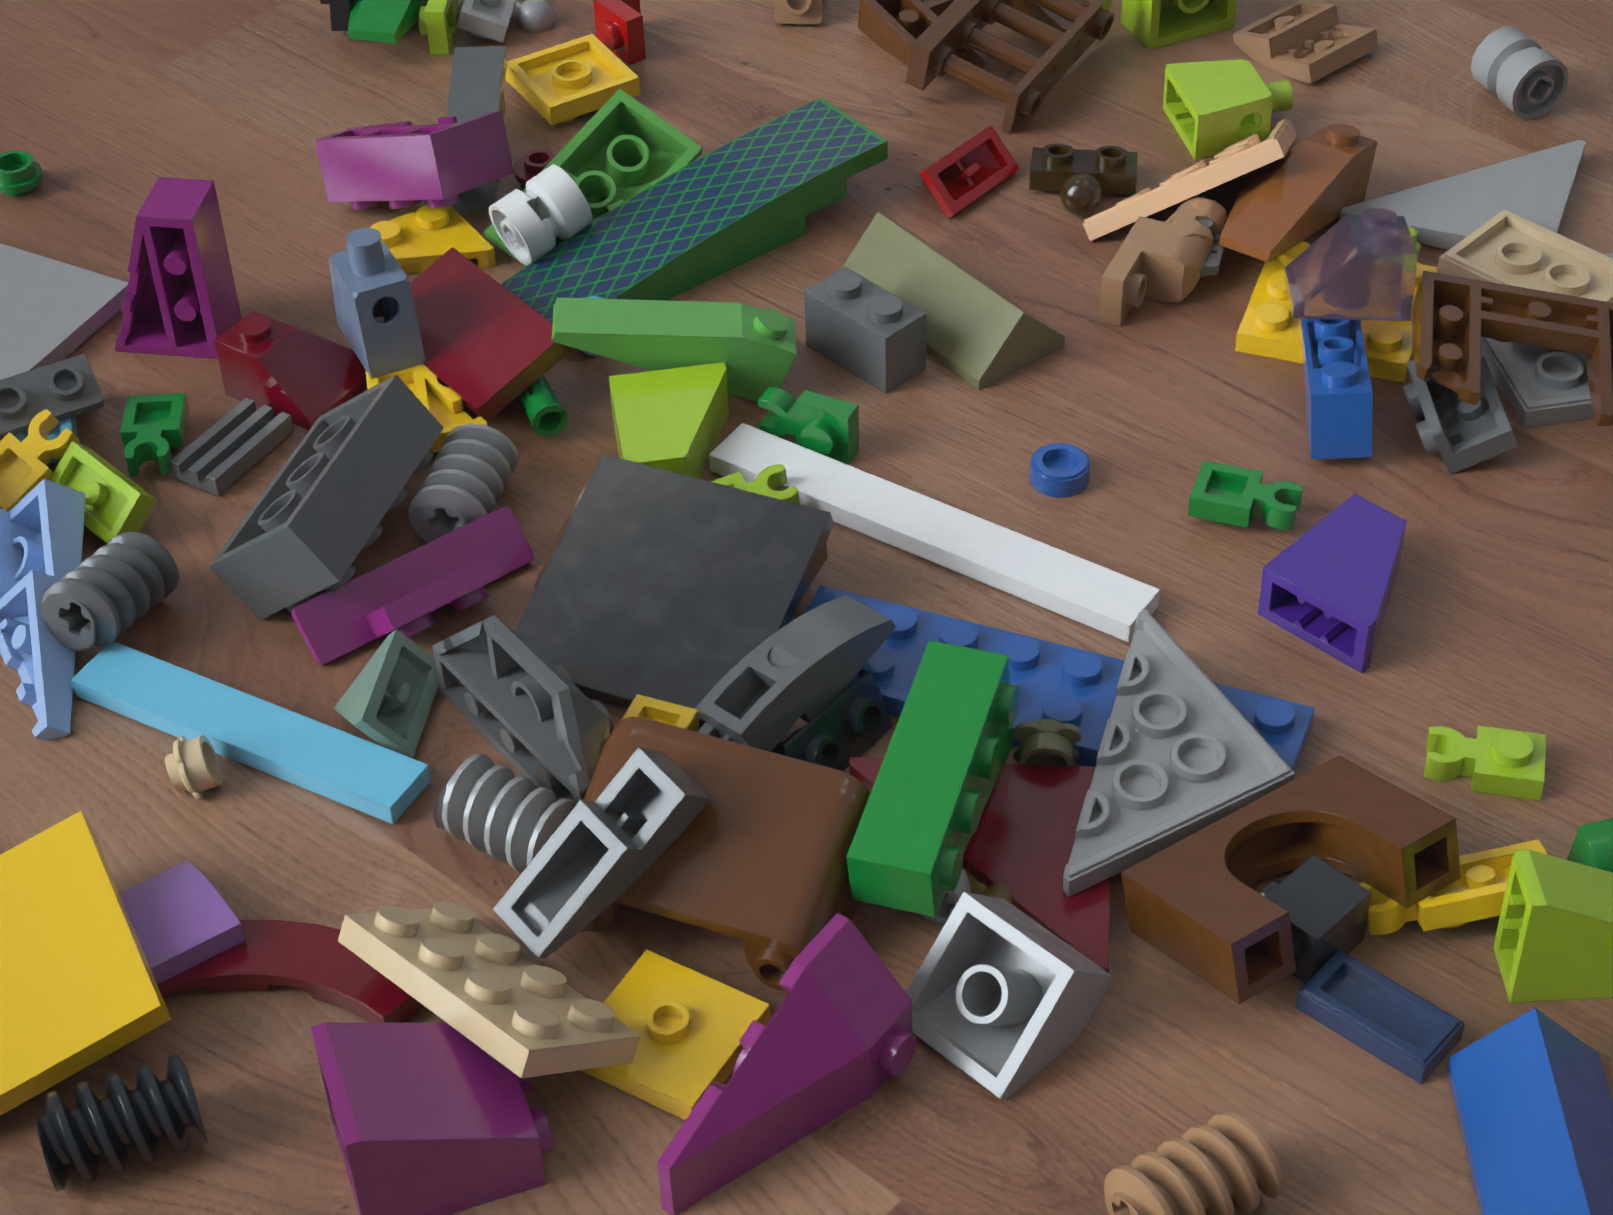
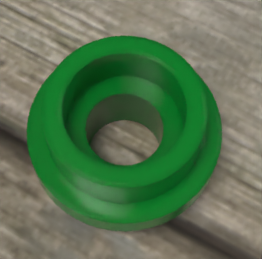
(19, 173)

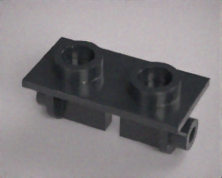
(842, 728)

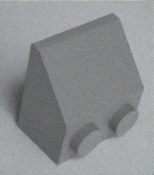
(1002, 993)

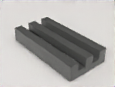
(227, 441)

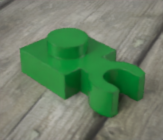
(816, 421)
(153, 427)
(1237, 494)

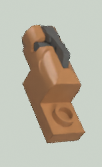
(1163, 259)

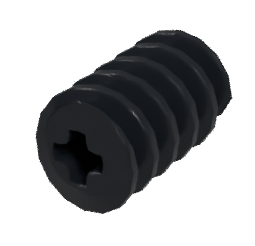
(118, 1122)

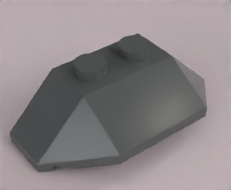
(524, 706)

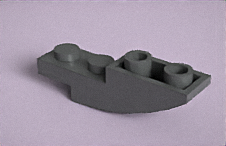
(793, 673)

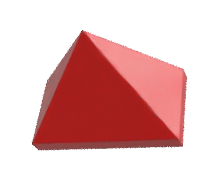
(969, 171)

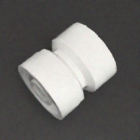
(534, 218)

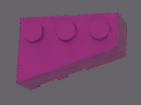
(179, 274)

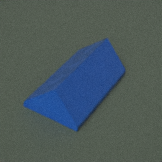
(1535, 1120)

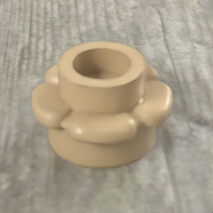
(193, 766)

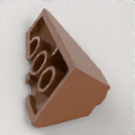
(1299, 192)

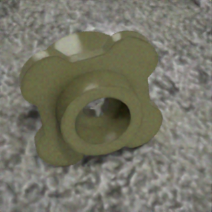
(1046, 743)

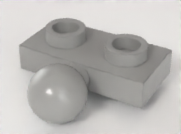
(491, 17)

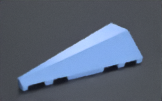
(37, 548)

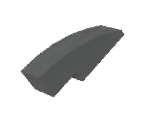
(601, 851)

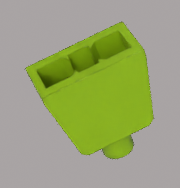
(1221, 103)

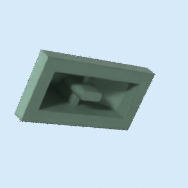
(393, 694)

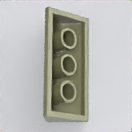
(967, 320)

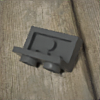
(61, 387)
(1456, 428)

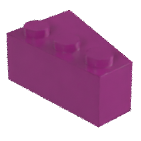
(414, 161)

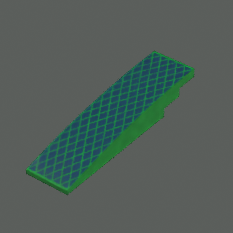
(709, 213)

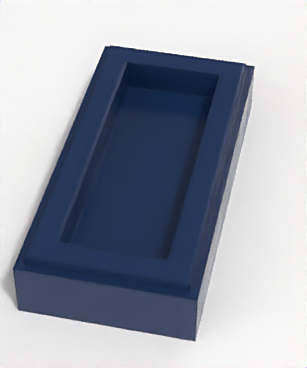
(1380, 1016)

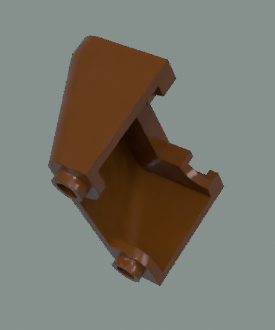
(758, 857)

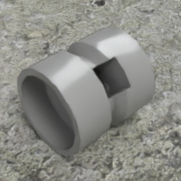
(1519, 72)

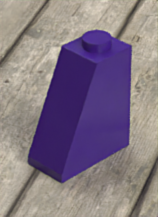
(1337, 581)

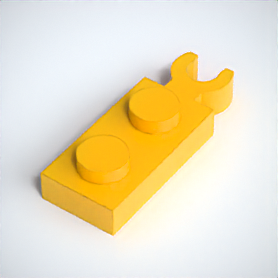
(1468, 899)

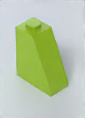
(670, 416)
(1555, 930)

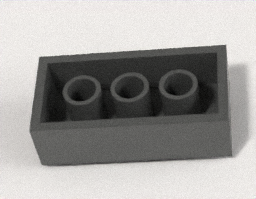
(329, 499)

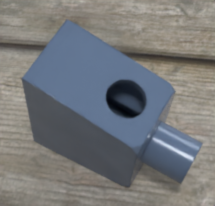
(369, 286)

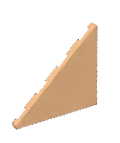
(1198, 178)

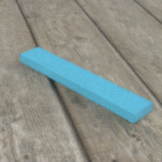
(253, 731)

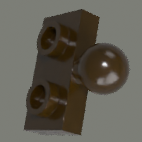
(1083, 174)

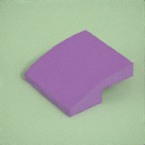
(180, 920)

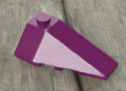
(813, 1061)

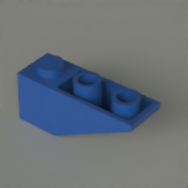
(1337, 389)

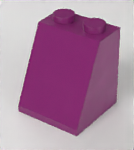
(427, 1118)

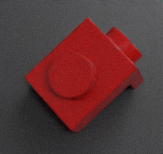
(621, 28)

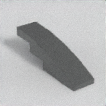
(475, 89)

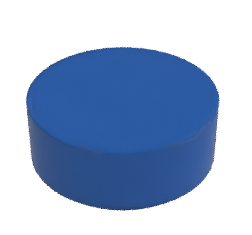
(1060, 470)

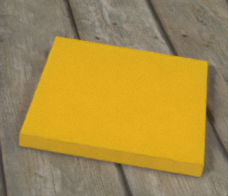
(67, 963)

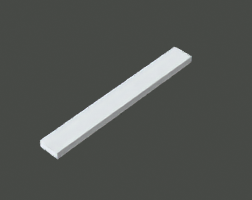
(944, 533)

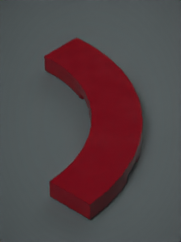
(301, 958)

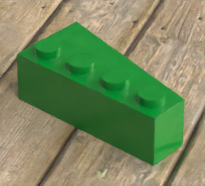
(934, 779)

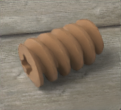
(1199, 1173)

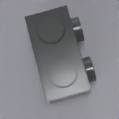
(865, 329)

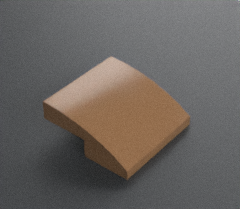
(1305, 41)

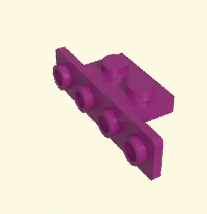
(413, 586)

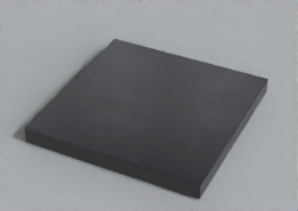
(669, 582)

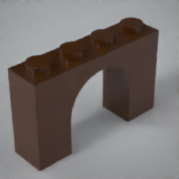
(1198, 895)

